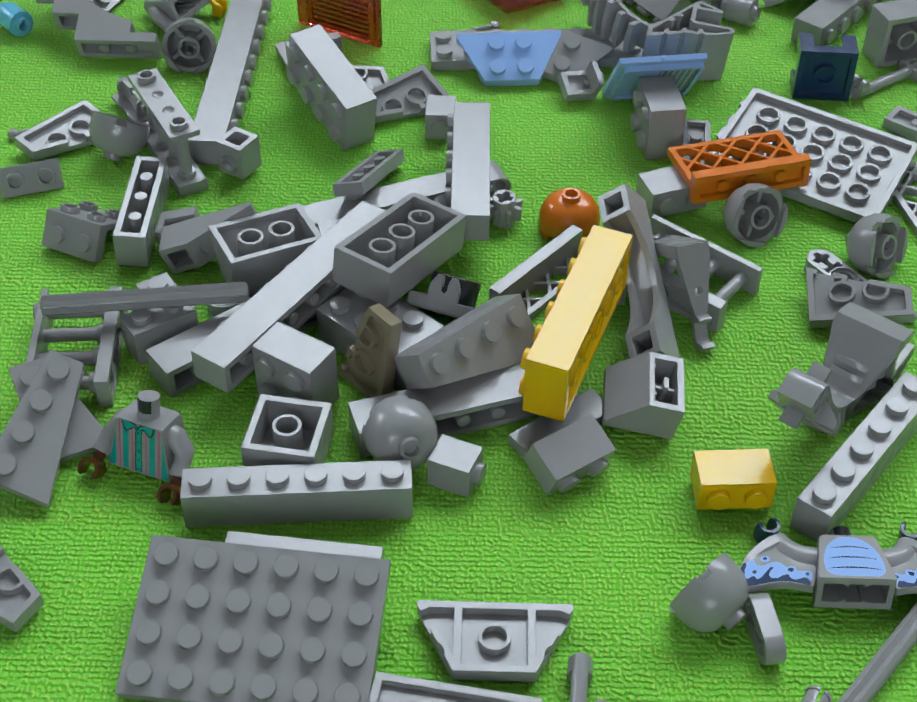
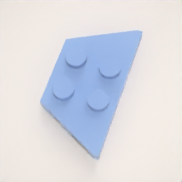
(509, 56)

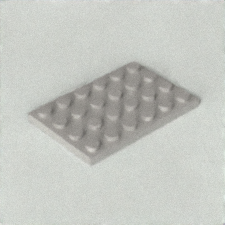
(851, 164)
(253, 624)

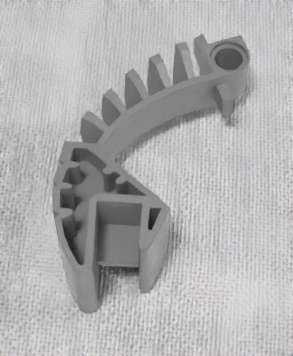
(685, 32)
(858, 370)

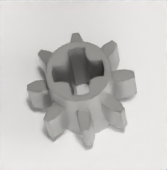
(505, 208)

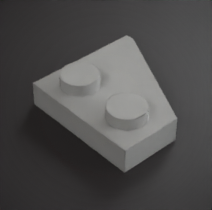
(574, 54)

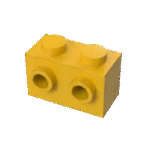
(733, 479)

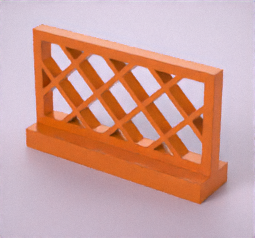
(718, 183)

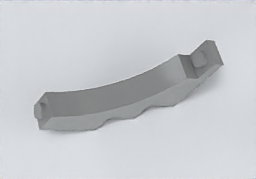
(101, 32)

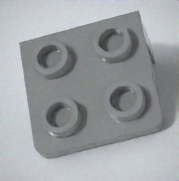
(79, 229)

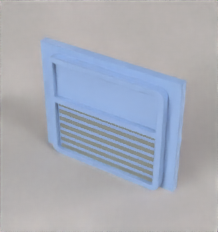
(626, 74)

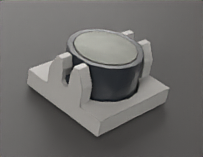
(447, 295)

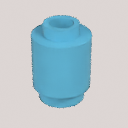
(15, 19)

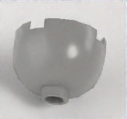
(188, 45)
(117, 135)
(755, 214)
(877, 244)
(400, 431)
(713, 597)

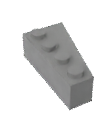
(472, 345)

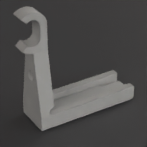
(693, 269)

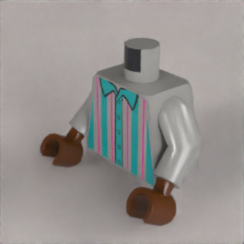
(145, 441)

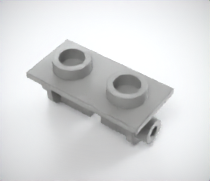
(130, 101)
(30, 178)

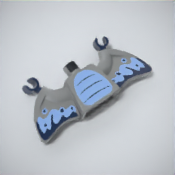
(840, 571)

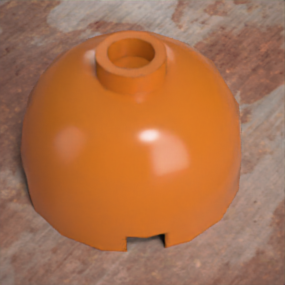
(567, 208)

